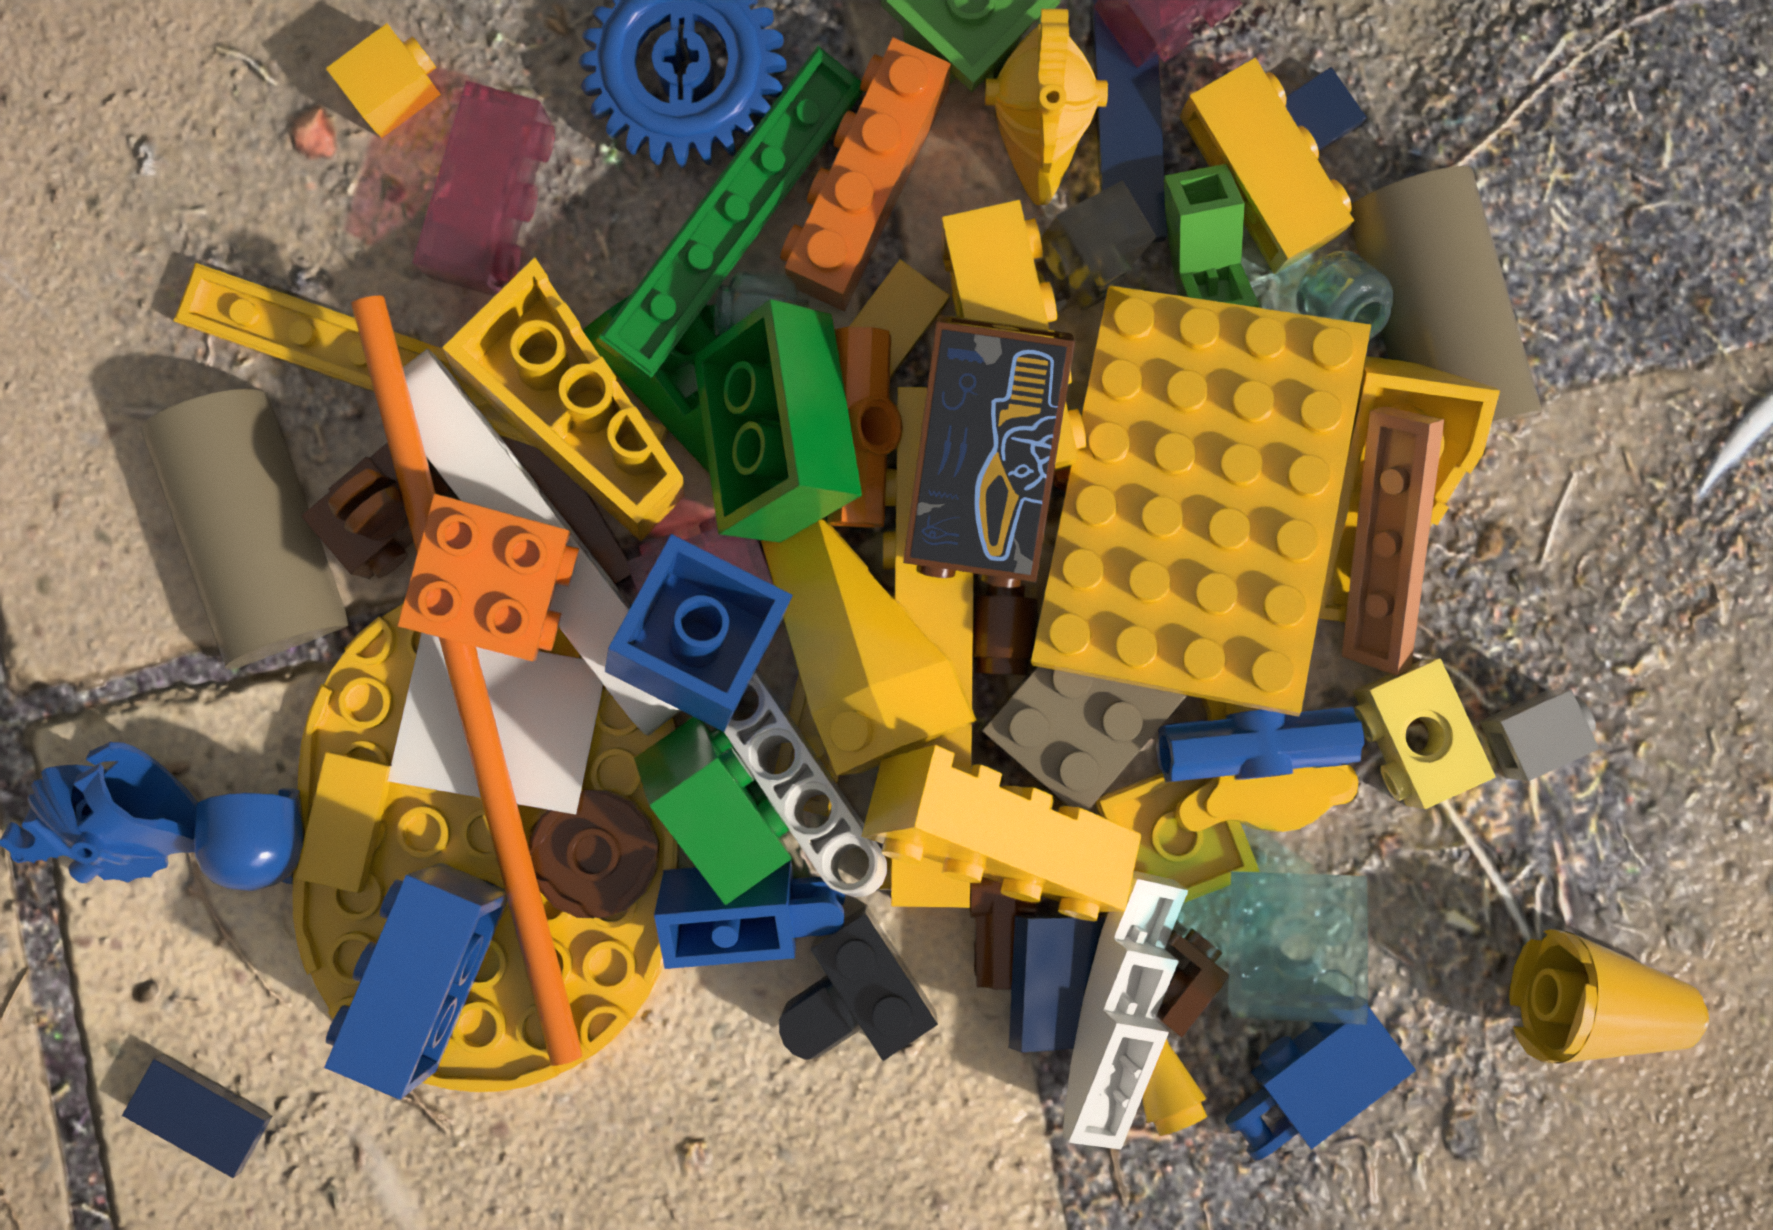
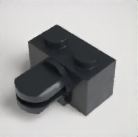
(862, 990)

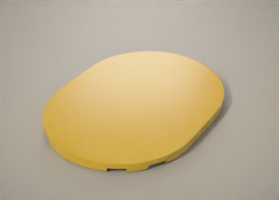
(604, 962)

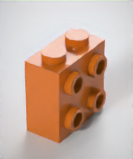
(488, 579)

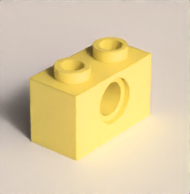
(1453, 755)

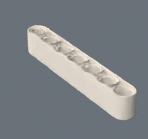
(489, 475)

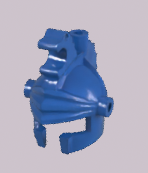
(108, 819)

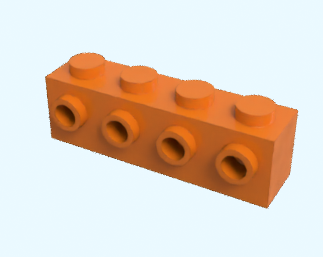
(868, 172)

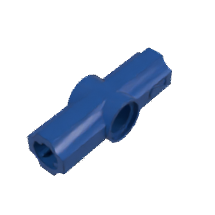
(1259, 744)

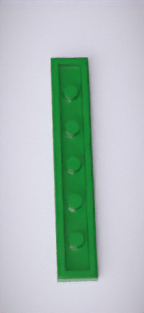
(731, 215)

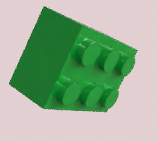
(776, 423)

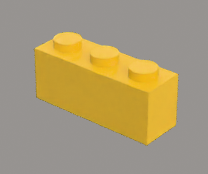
(1284, 189)

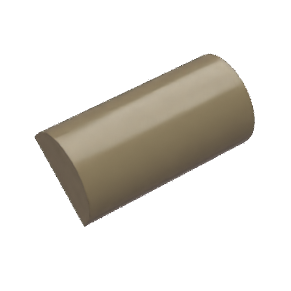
(1446, 284)
(243, 524)

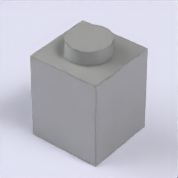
(1541, 734)

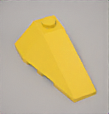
(1419, 389)
(860, 656)

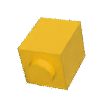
(386, 79)

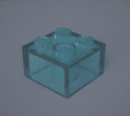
(1298, 947)

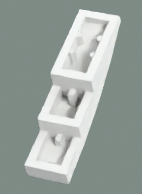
(1117, 1023)

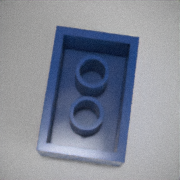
(415, 979)

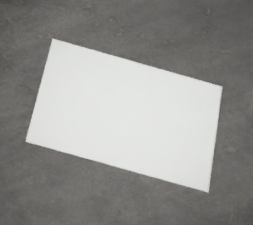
(541, 715)

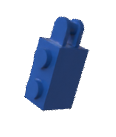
(754, 927)
(1318, 1083)

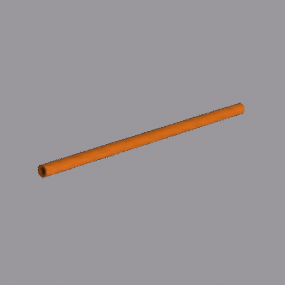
(471, 697)

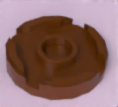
(598, 871)

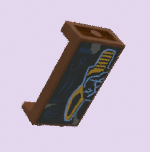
(988, 450)

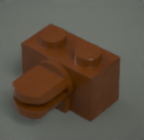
(366, 517)

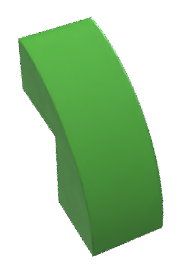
(1207, 235)

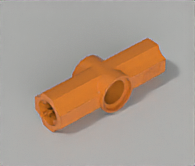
(873, 420)

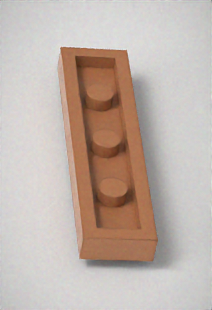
(1391, 538)

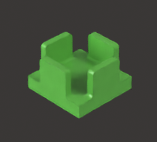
(968, 33)

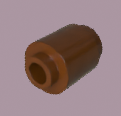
(1003, 630)

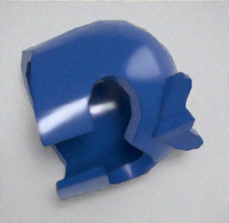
(249, 838)

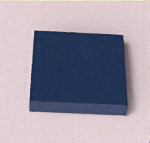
(1050, 979)

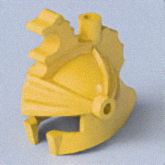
(1045, 104)

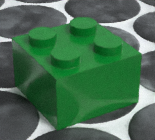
(713, 808)

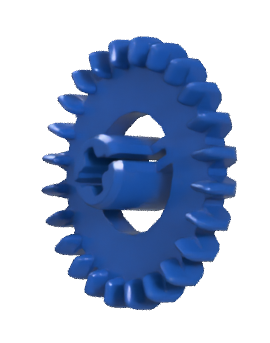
(681, 121)

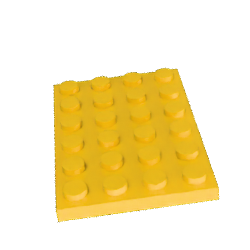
(1203, 499)

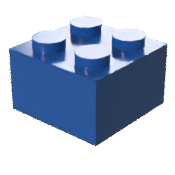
(696, 632)

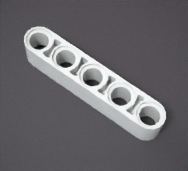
(798, 784)

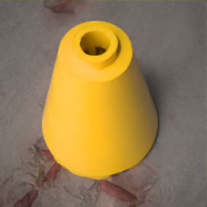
(1598, 1003)

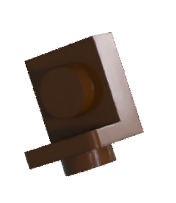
(1195, 985)

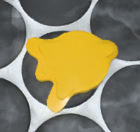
(1267, 802)

